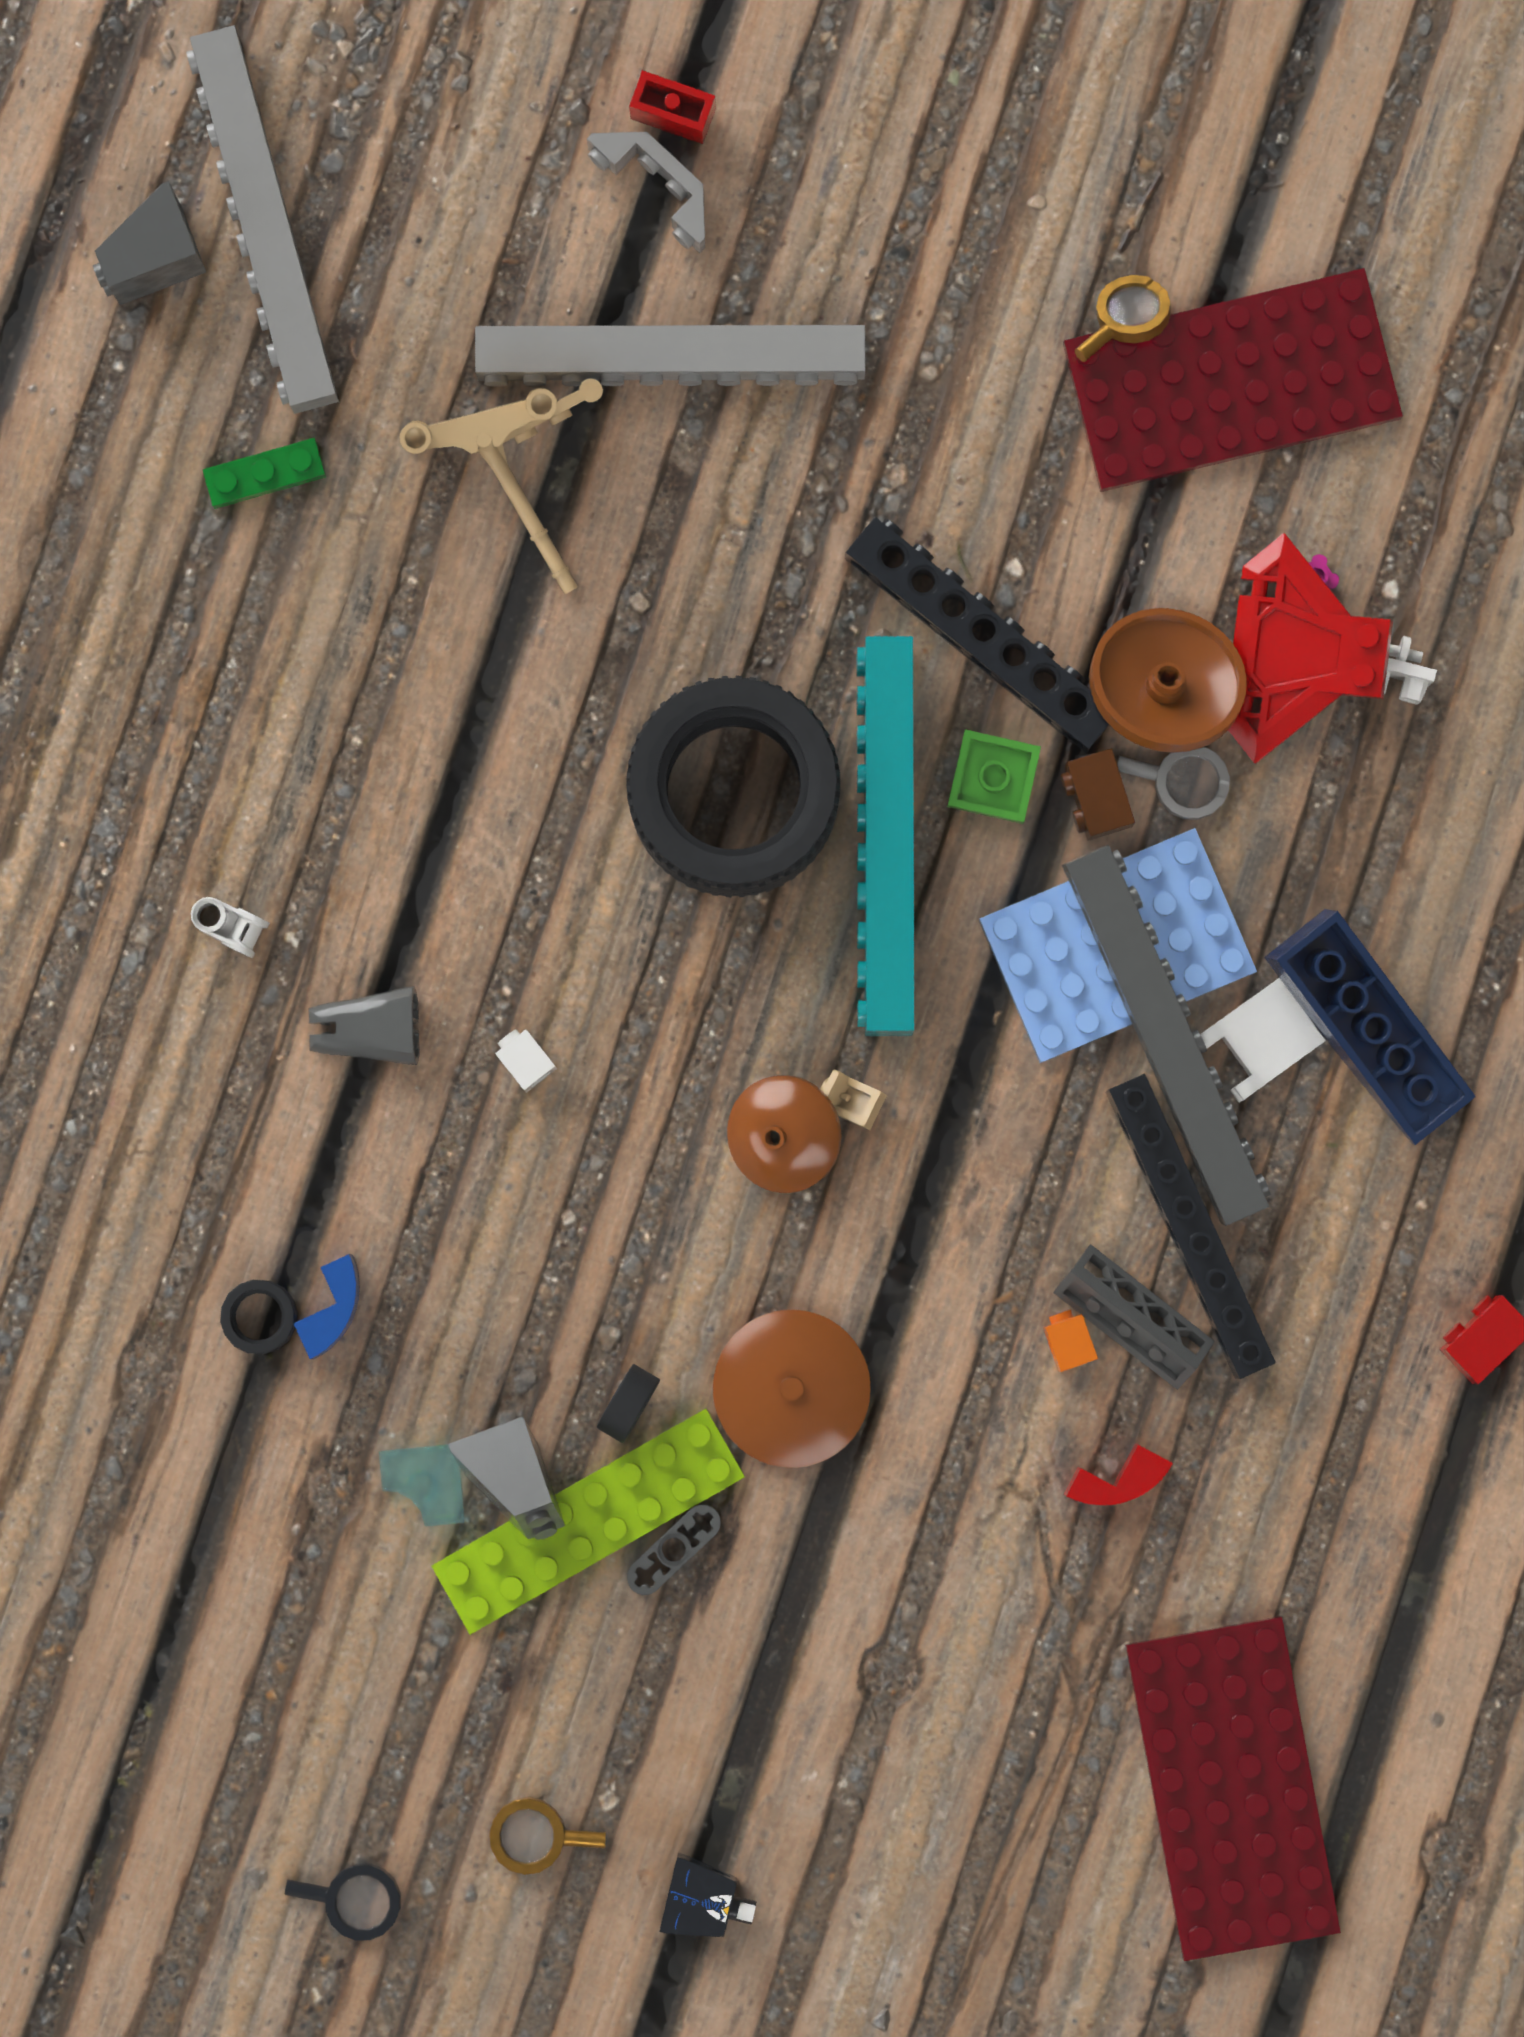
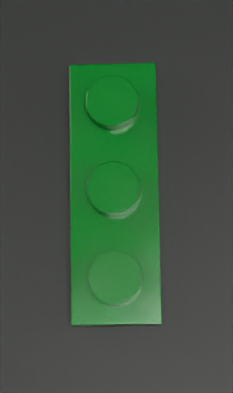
(264, 473)

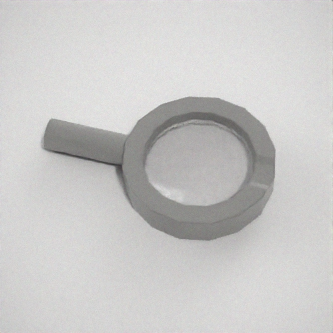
(1186, 782)

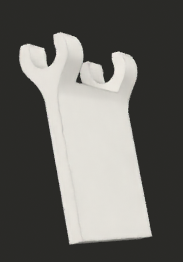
(1265, 1036)

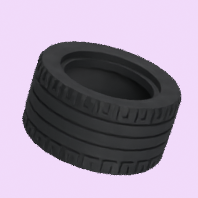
(733, 704)

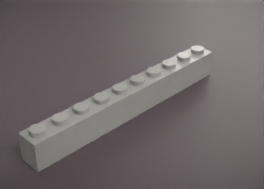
(263, 219)
(670, 353)

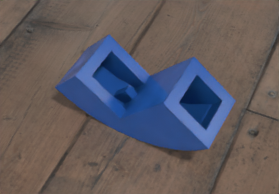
(327, 1327)

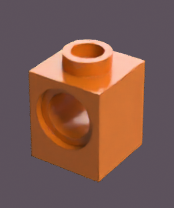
(1069, 1340)

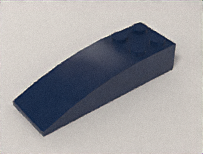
(1369, 1025)

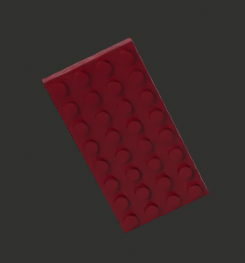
(1236, 381)
(1232, 1788)

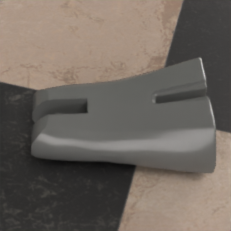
(370, 1027)

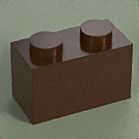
(1098, 795)

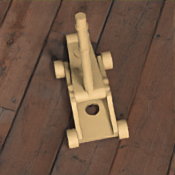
(488, 431)

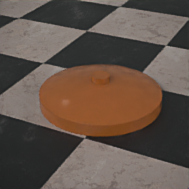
(1167, 680)
(791, 1388)

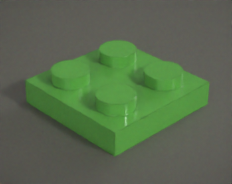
(994, 776)

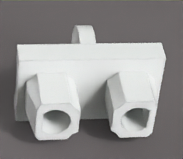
(1414, 677)

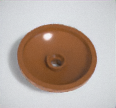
(806, 1128)

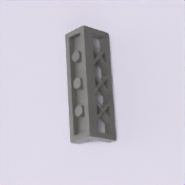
(1130, 1321)

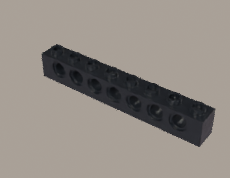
(885, 536)
(1190, 1227)

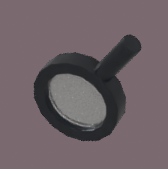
(359, 1901)

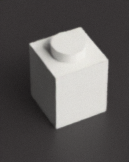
(524, 1059)

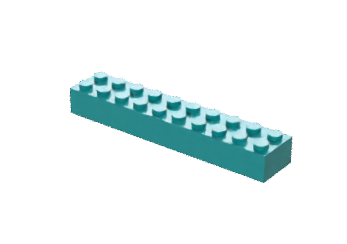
(888, 836)

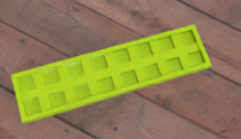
(599, 1518)

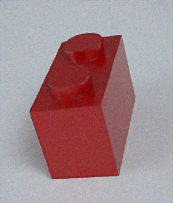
(672, 107)
(1485, 1339)

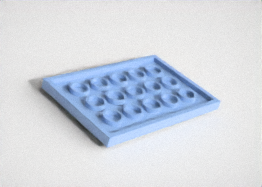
(1058, 968)

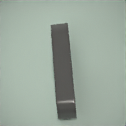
(645, 1562)

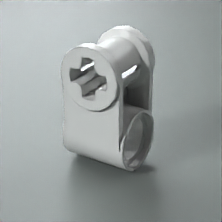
(230, 926)

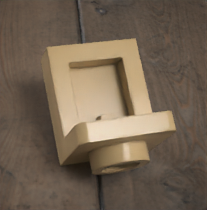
(853, 1099)

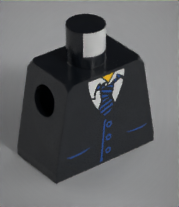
(703, 1900)

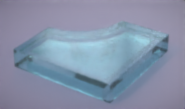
(427, 1478)

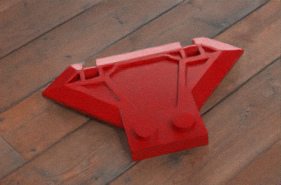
(1299, 649)

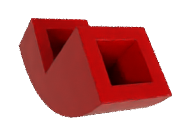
(1138, 1476)

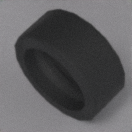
(230, 1326)
(628, 1403)

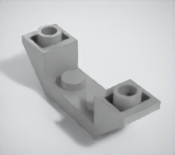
(618, 148)

